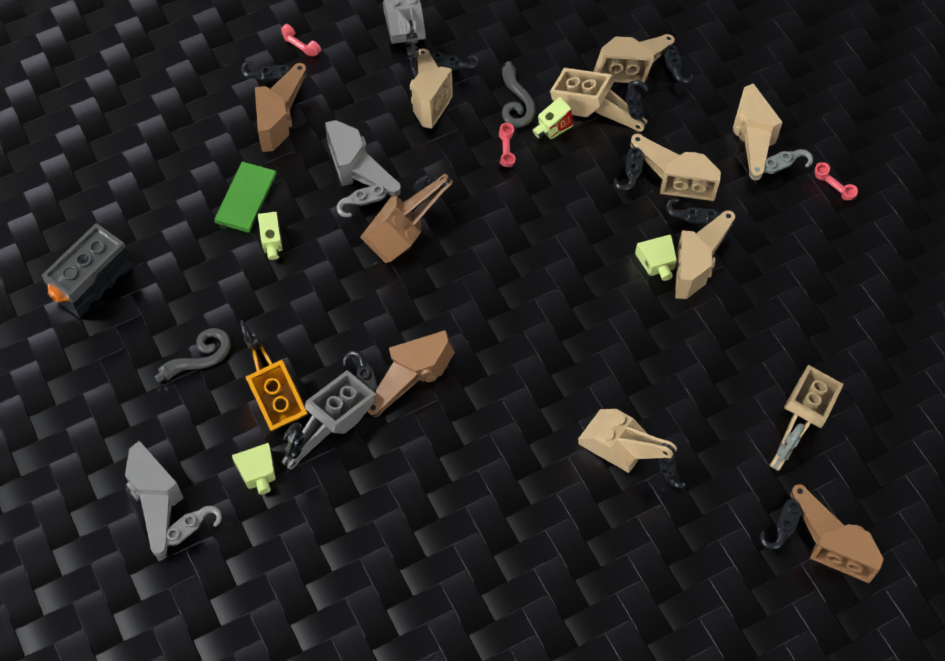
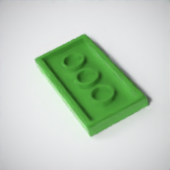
(245, 197)

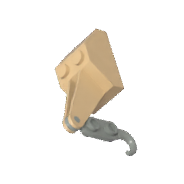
(759, 129)
(811, 401)

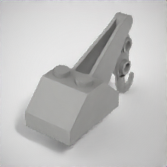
(355, 164)
(157, 494)

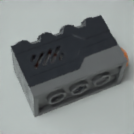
(87, 270)

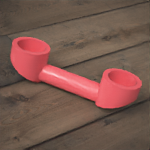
(311, 49)
(505, 133)
(822, 173)

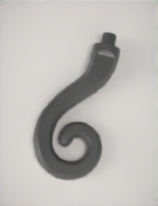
(511, 82)
(177, 365)

